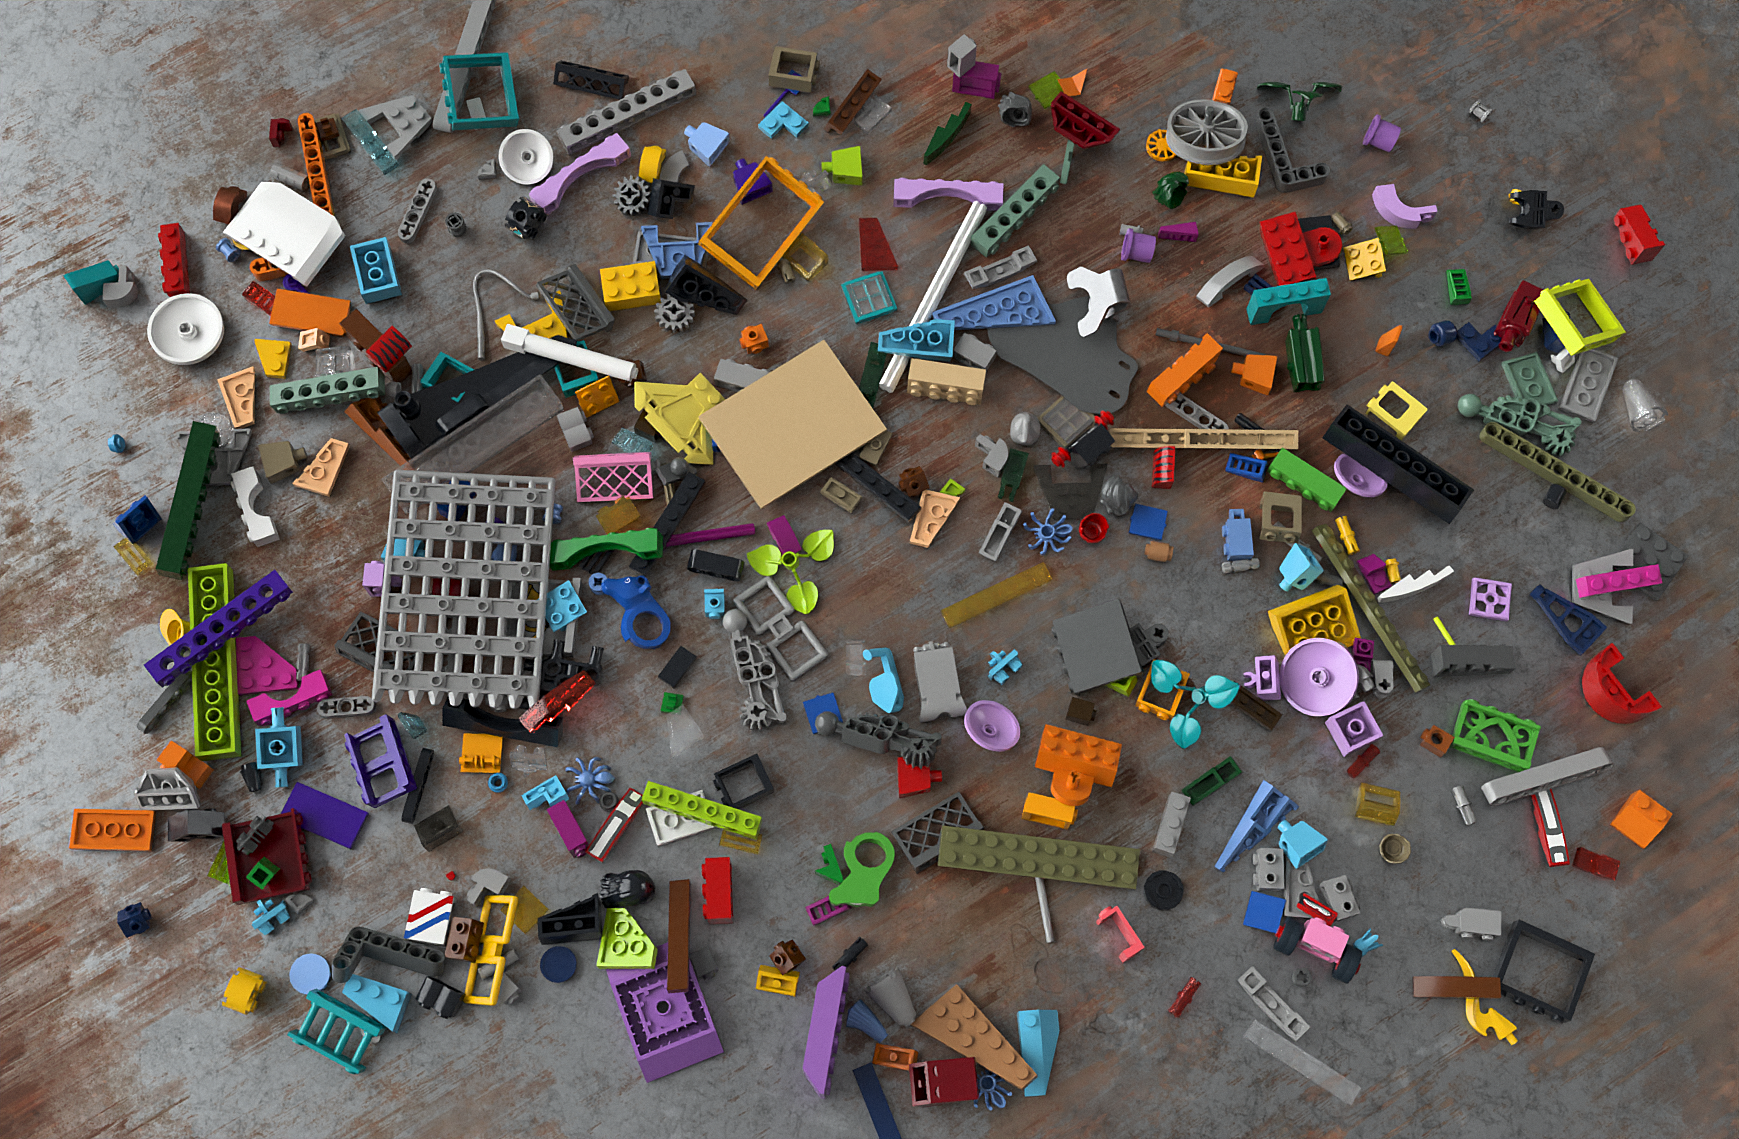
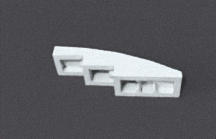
(1410, 587)

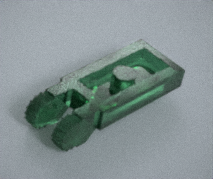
(1013, 472)

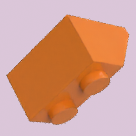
(1641, 818)

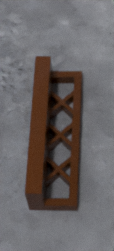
(853, 102)

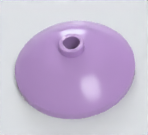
(1358, 478)
(992, 726)

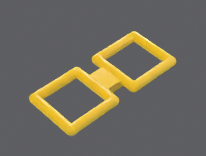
(491, 950)

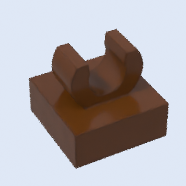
(327, 129)

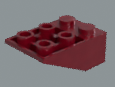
(943, 1082)

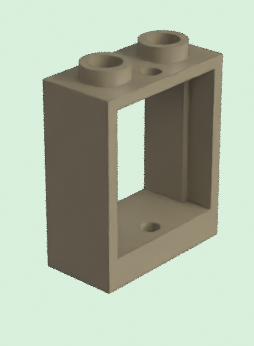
(791, 81)

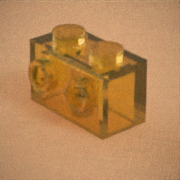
(618, 515)

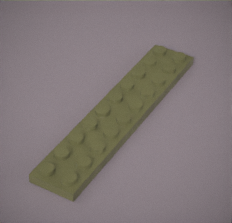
(1038, 857)

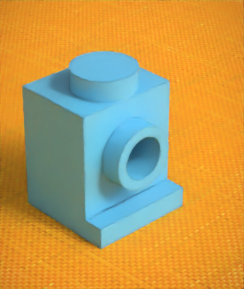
(714, 595)

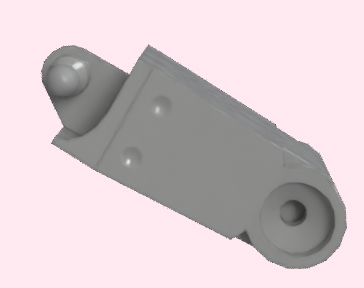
(937, 682)

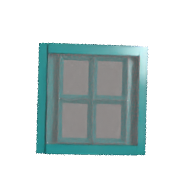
(869, 297)

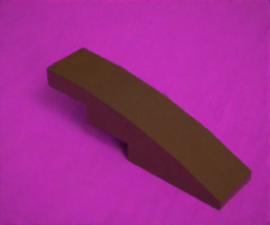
(1456, 987)

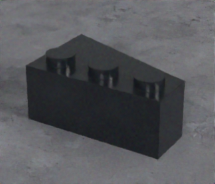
(572, 923)

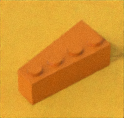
(1185, 371)

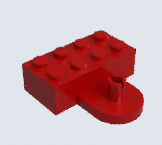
(1296, 253)

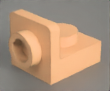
(313, 339)

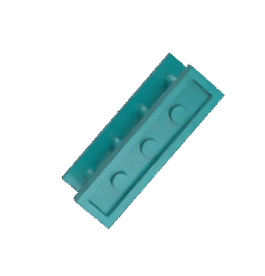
(353, 1020)

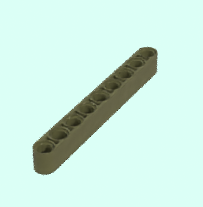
(1566, 472)

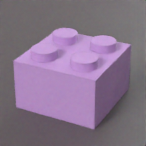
(1353, 728)

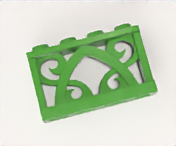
(1468, 743)

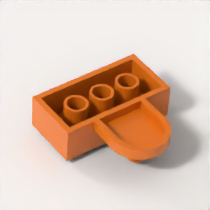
(1076, 763)

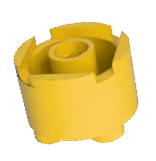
(243, 991)

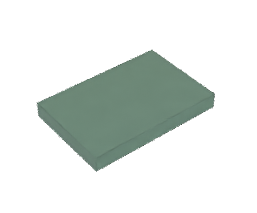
(1529, 379)

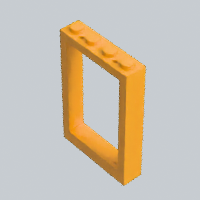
(787, 179)

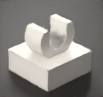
(1563, 360)

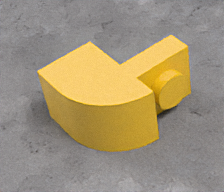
(651, 163)

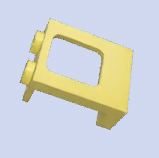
(1407, 420)

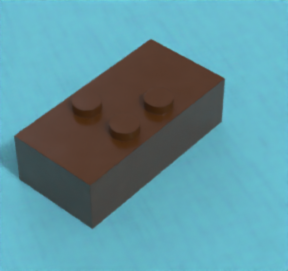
(364, 335)

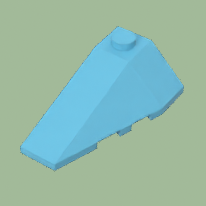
(924, 340)
(1038, 1041)

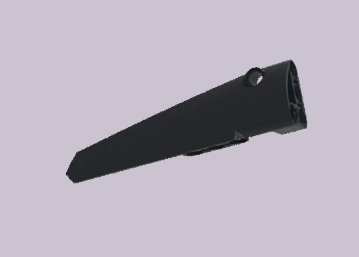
(432, 412)

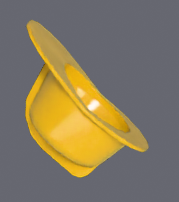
(172, 626)

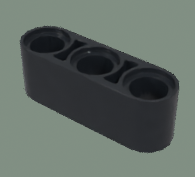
(715, 565)

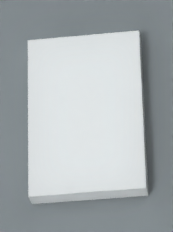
(672, 827)

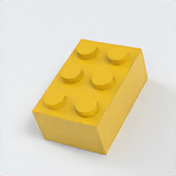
(630, 286)

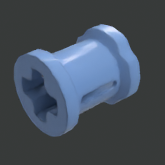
(228, 249)

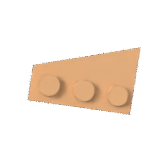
(239, 396)
(324, 470)
(932, 516)

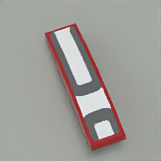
(615, 825)
(1550, 828)

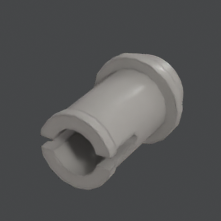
(1124, 228)

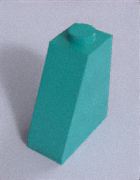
(89, 281)

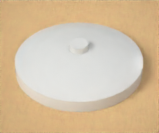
(185, 329)

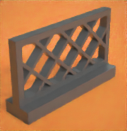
(587, 294)
(358, 655)
(931, 855)

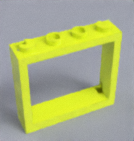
(1564, 326)

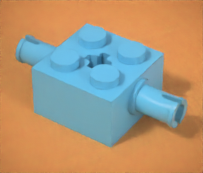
(274, 758)

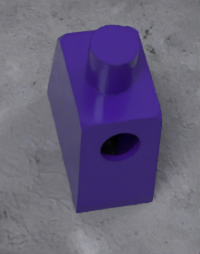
(762, 186)

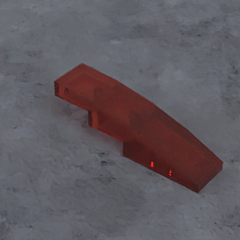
(557, 700)

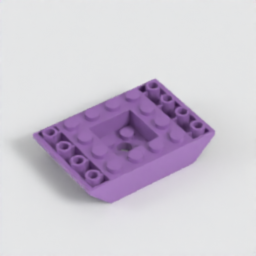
(823, 1027)
(666, 1039)

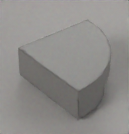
(488, 170)
(298, 902)

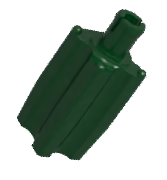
(1304, 356)

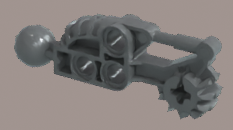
(882, 735)

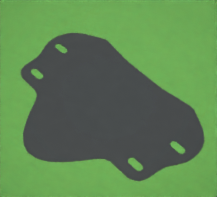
(1067, 362)

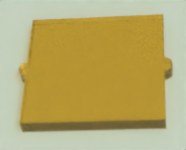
(527, 910)

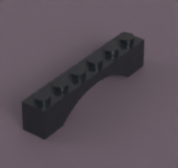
(480, 721)

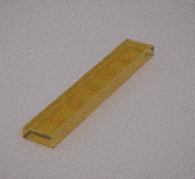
(996, 595)

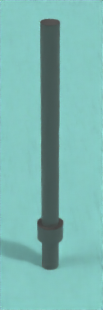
(1175, 335)

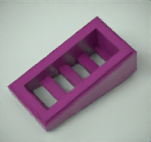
(1180, 232)
(813, 917)

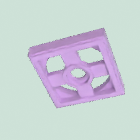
(1491, 591)

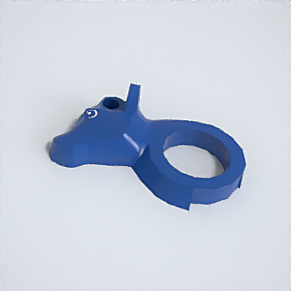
(636, 599)

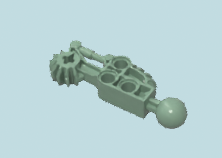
(1516, 412)

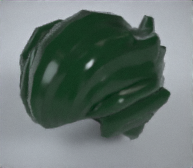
(1171, 189)

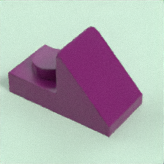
(1373, 573)

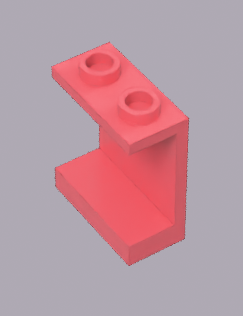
(1126, 930)

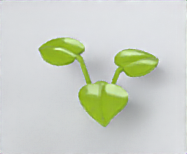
(768, 557)

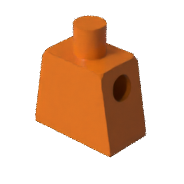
(1256, 372)

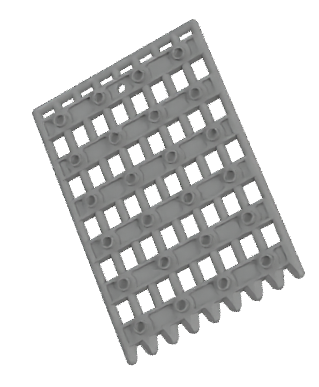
(466, 569)

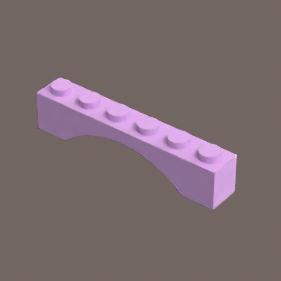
(607, 154)
(911, 192)

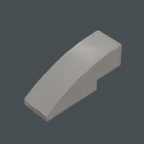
(1000, 531)

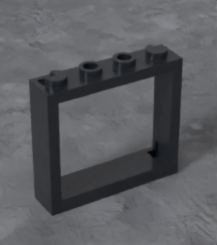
(1552, 941)

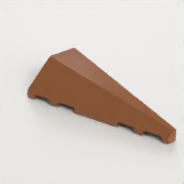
(366, 417)

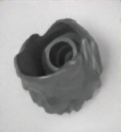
(1015, 110)
(1118, 496)

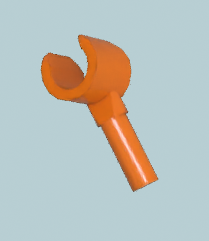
(1258, 454)

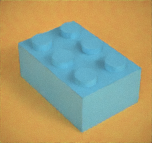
(375, 270)

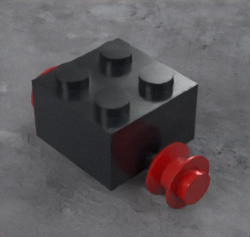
(1089, 445)

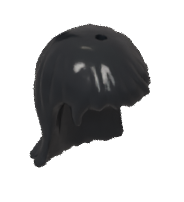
(626, 889)

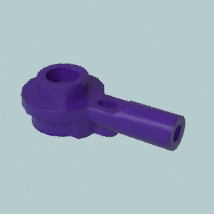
(293, 285)

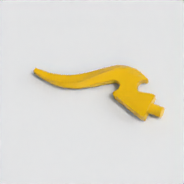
(1492, 1018)

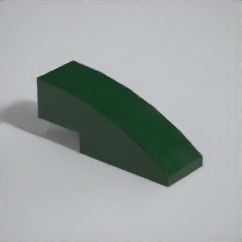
(1212, 780)

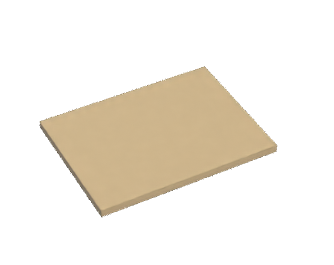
(792, 424)

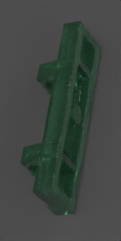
(872, 373)

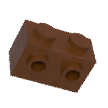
(464, 939)

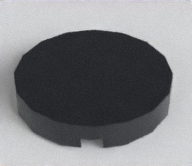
(1163, 890)

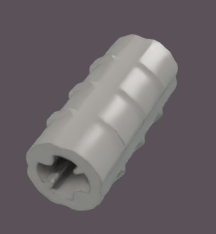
(289, 176)

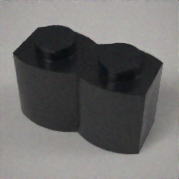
(440, 997)

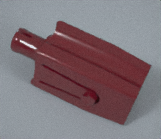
(1518, 316)

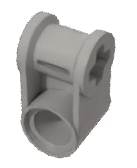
(1382, 675)

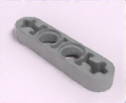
(415, 210)
(1197, 413)

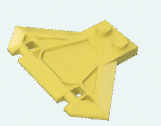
(678, 414)

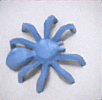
(1047, 532)
(588, 779)
(987, 1085)

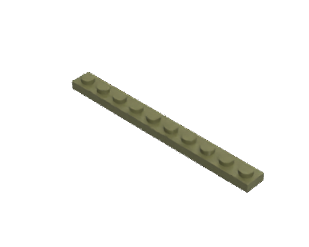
(1371, 608)

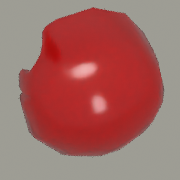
(1093, 528)

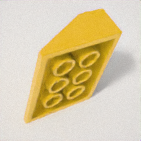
(1319, 615)

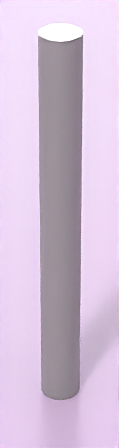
(1044, 910)

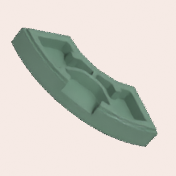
(1067, 162)

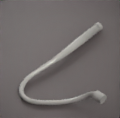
(480, 327)

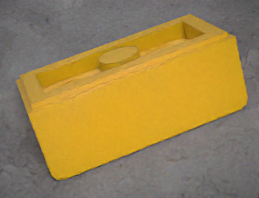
(771, 980)

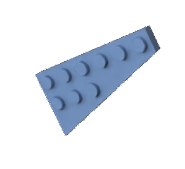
(1006, 306)

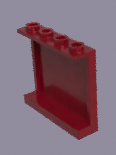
(281, 846)

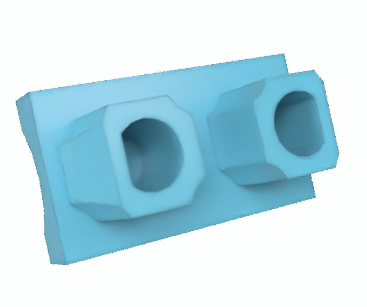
(1011, 661)
(263, 922)

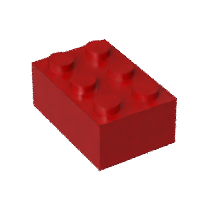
(718, 890)

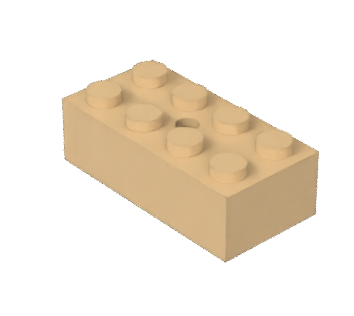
(946, 381)

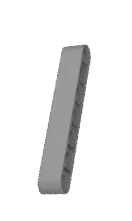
(1547, 776)

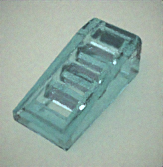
(647, 445)
(412, 724)

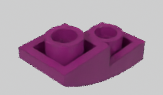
(784, 535)
(1363, 652)

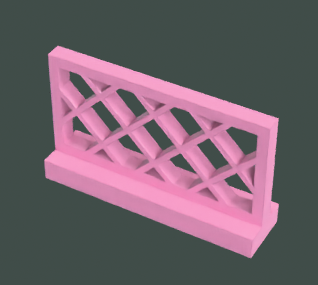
(608, 460)

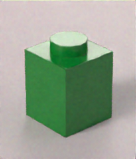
(262, 873)

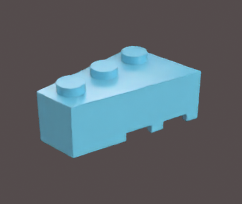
(379, 1000)

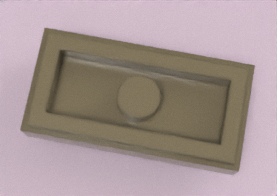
(875, 448)
(841, 495)

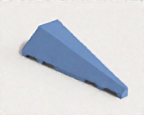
(1263, 813)

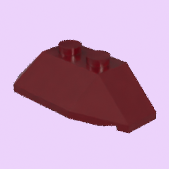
(1080, 123)

